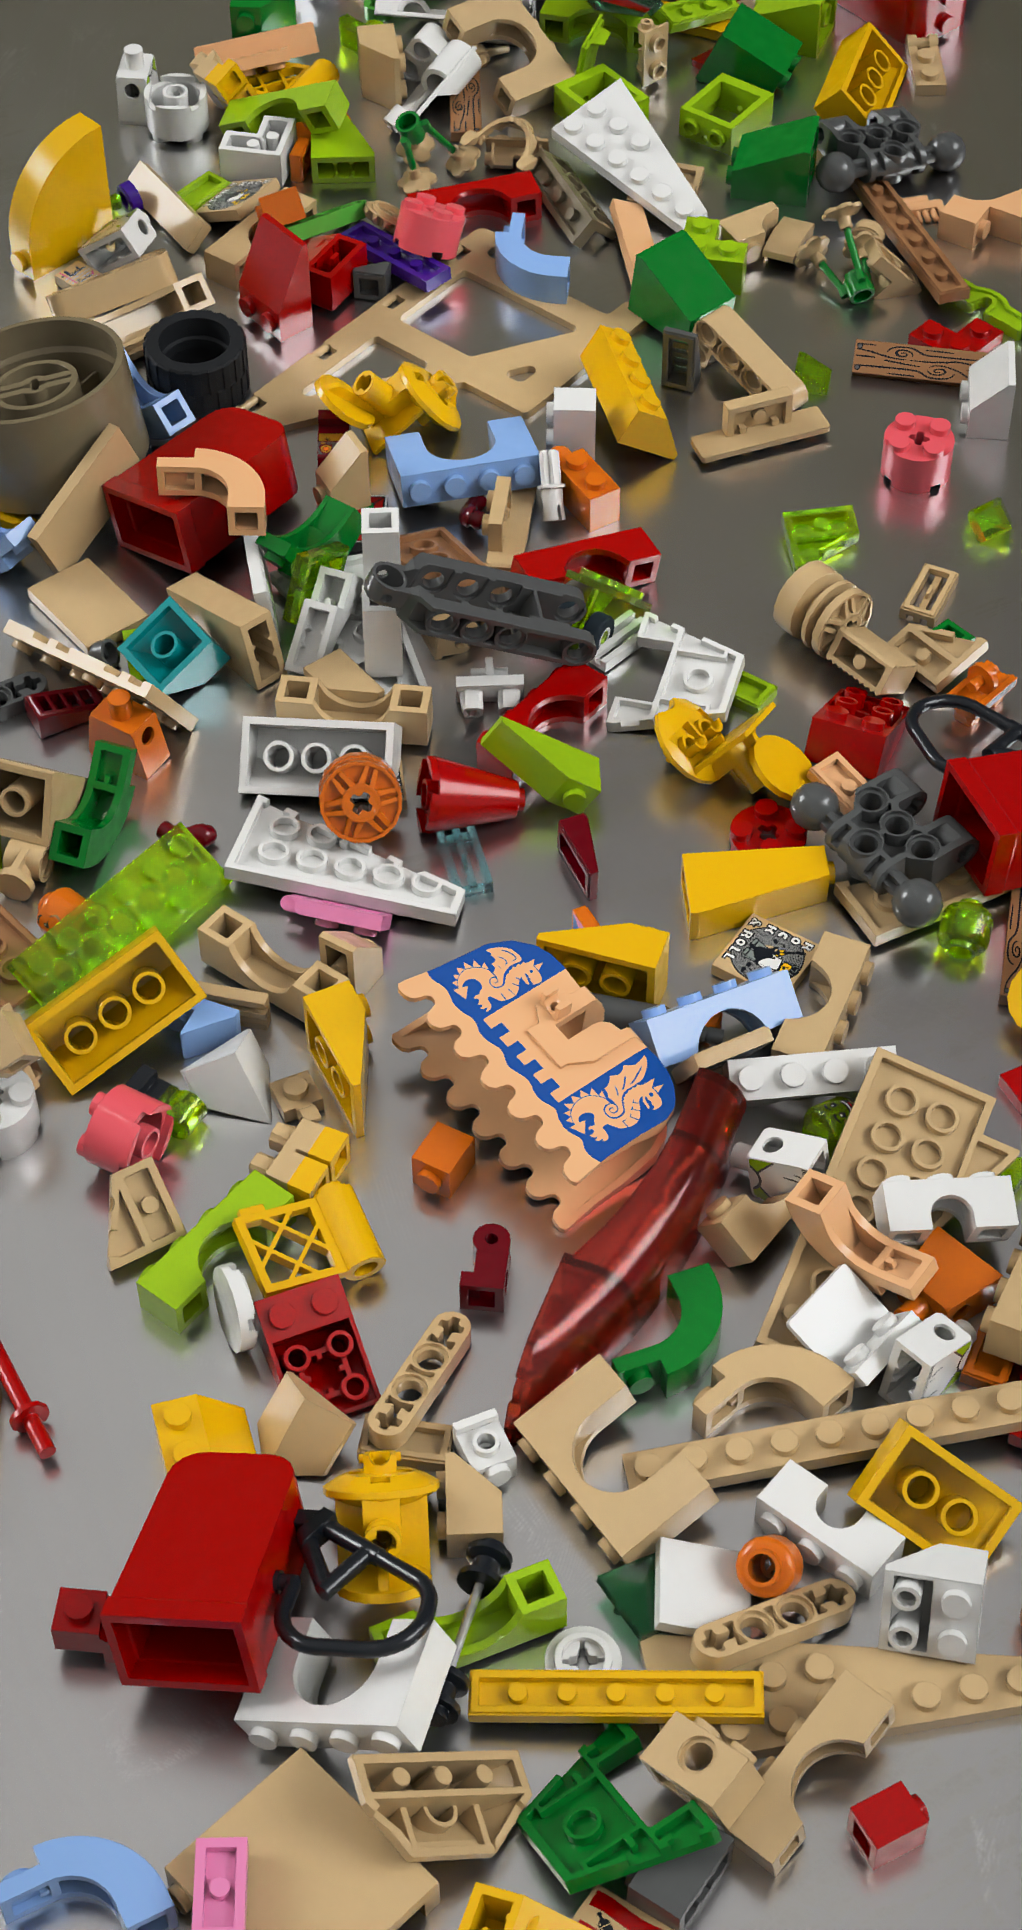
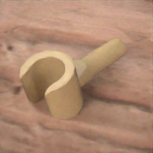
(486, 53)

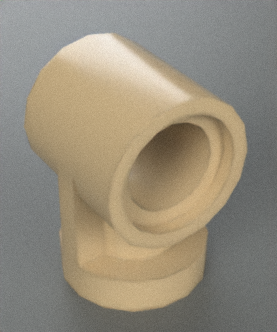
(21, 866)

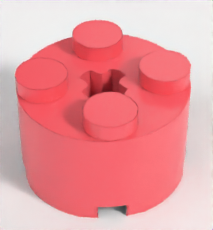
(429, 226)
(917, 452)
(125, 1129)

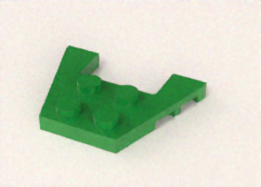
(592, 1832)

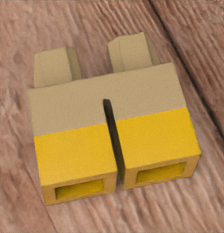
(222, 80)
(306, 1157)

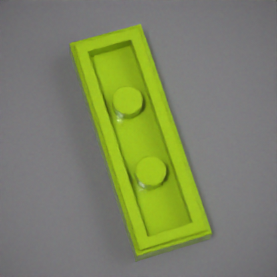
(695, 13)

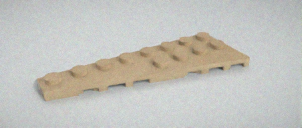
(924, 1689)

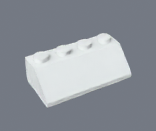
(290, 753)

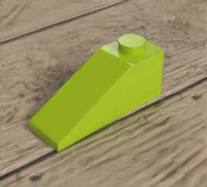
(546, 764)

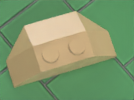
(442, 1801)

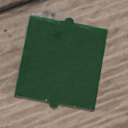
(633, 1594)

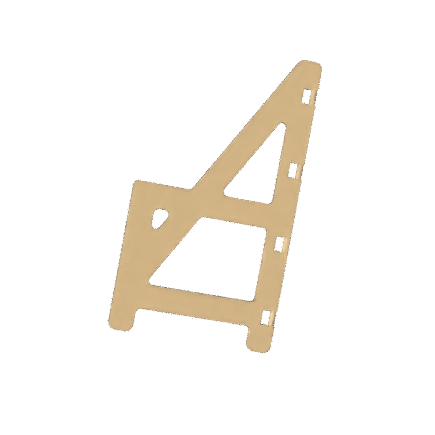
(552, 360)

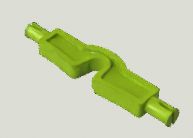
(998, 310)

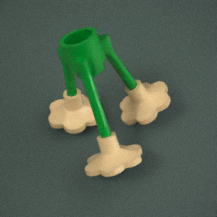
(416, 147)
(858, 281)

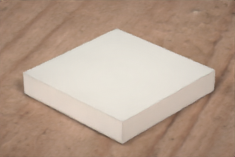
(695, 1586)

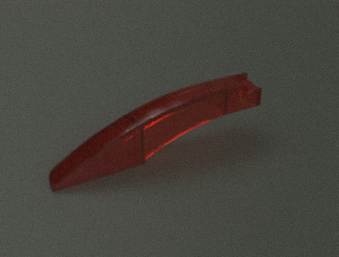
(622, 1271)

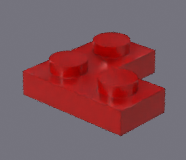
(975, 336)

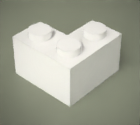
(260, 153)
(572, 419)

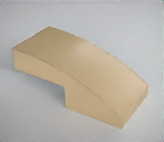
(787, 238)

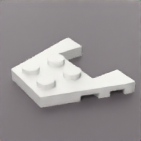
(695, 671)

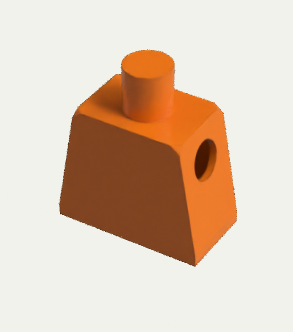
(131, 725)
(960, 1285)

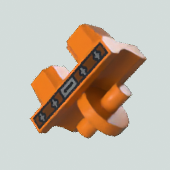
(984, 684)

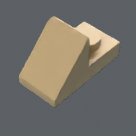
(889, 273)

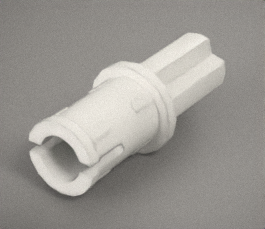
(551, 486)

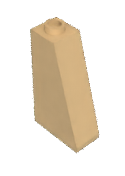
(236, 624)

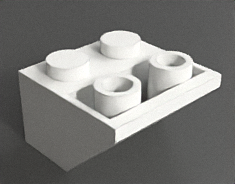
(934, 1603)

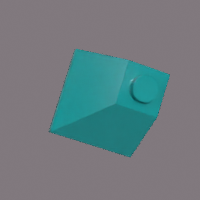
(173, 650)

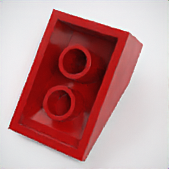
(277, 281)

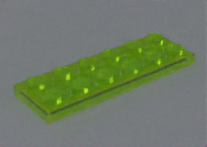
(157, 888)

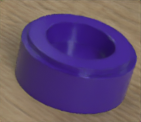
(129, 196)

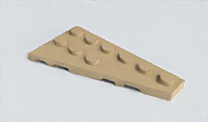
(99, 674)

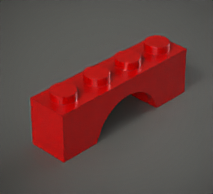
(494, 196)
(621, 556)
(565, 696)

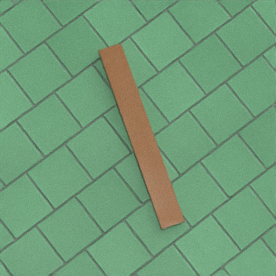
(912, 241)

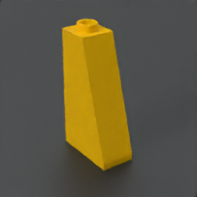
(732, 885)

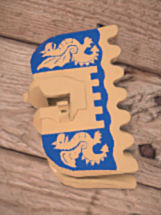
(543, 1071)

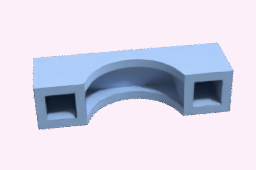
(756, 1003)

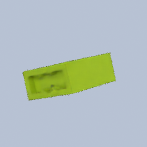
(581, 88)
(734, 95)

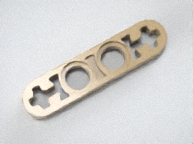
(425, 1381)
(778, 1631)

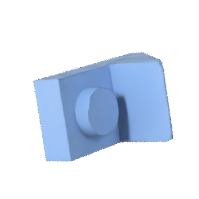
(206, 1027)

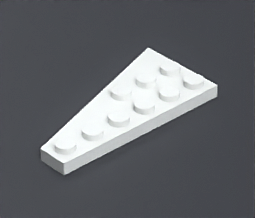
(313, 861)

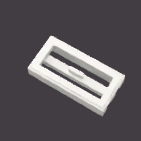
(624, 627)

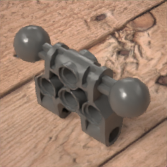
(881, 149)
(885, 842)

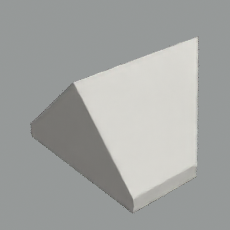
(233, 1079)

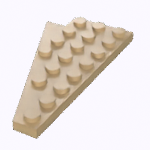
(899, 1125)

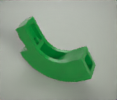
(99, 818)
(691, 1348)

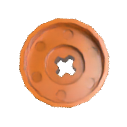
(354, 775)

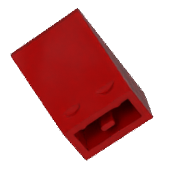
(332, 266)
(858, 728)
(318, 1341)

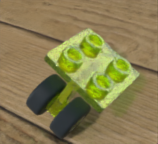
(603, 591)

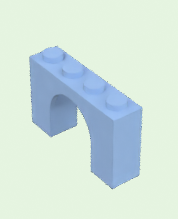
(431, 479)

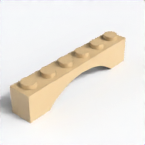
(141, 315)

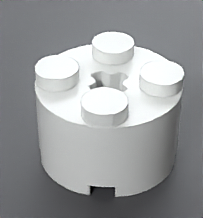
(176, 108)
(17, 1115)

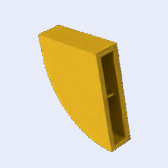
(59, 198)

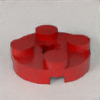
(763, 819)

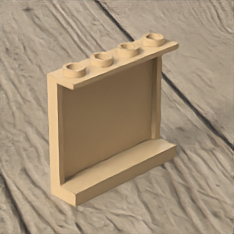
(312, 1858)

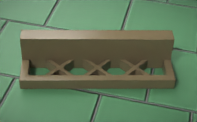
(569, 200)

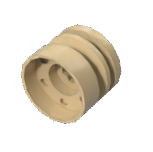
(818, 604)

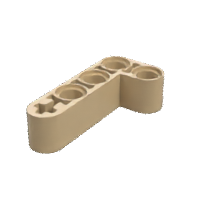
(114, 288)
(745, 355)

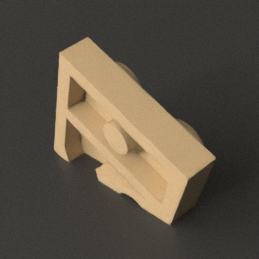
(937, 653)

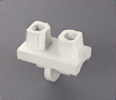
(488, 685)

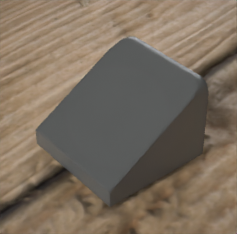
(372, 281)

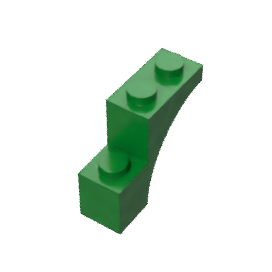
(328, 524)

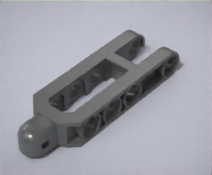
(527, 608)

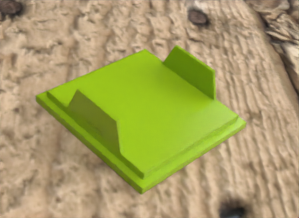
(588, 52)

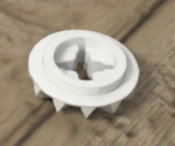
(597, 1646)

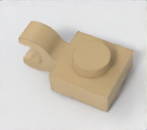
(297, 1097)

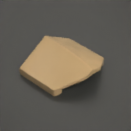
(303, 1427)

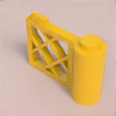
(319, 71)
(342, 1235)

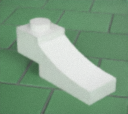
(323, 617)

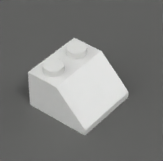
(989, 394)

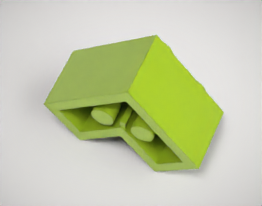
(726, 256)

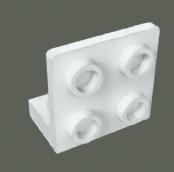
(850, 1325)

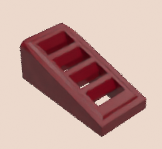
(54, 709)
(578, 851)

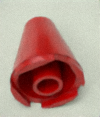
(463, 796)

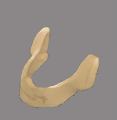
(527, 160)

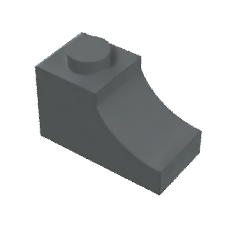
(679, 1886)

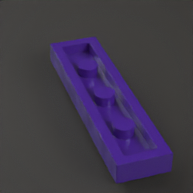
(415, 269)

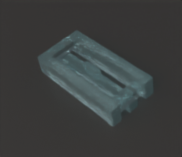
(459, 840)

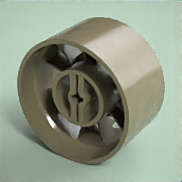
(56, 397)

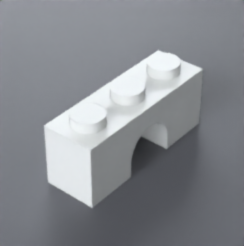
(979, 1202)
(852, 1554)

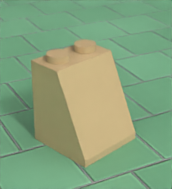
(35, 799)

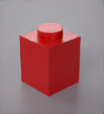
(888, 1824)

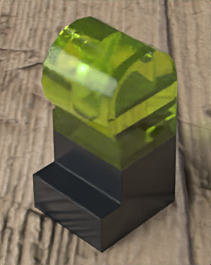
(186, 1107)

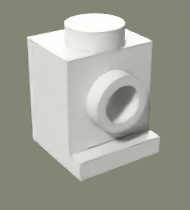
(485, 1446)

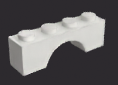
(800, 1075)

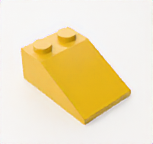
(613, 959)
(339, 1046)
(932, 1494)

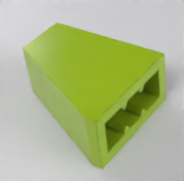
(342, 156)

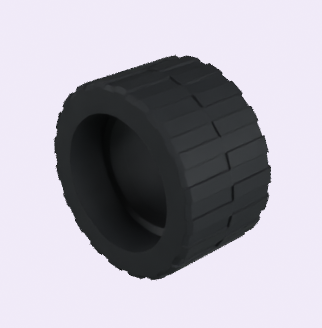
(199, 356)

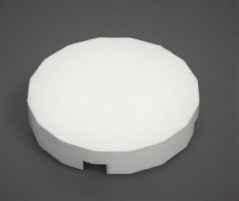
(234, 1307)

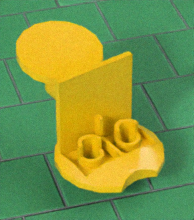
(392, 405)
(704, 755)
(390, 1510)

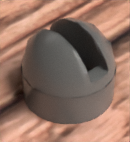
(105, 651)

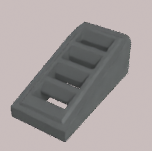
(676, 376)

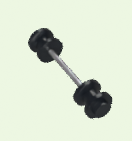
(487, 1561)

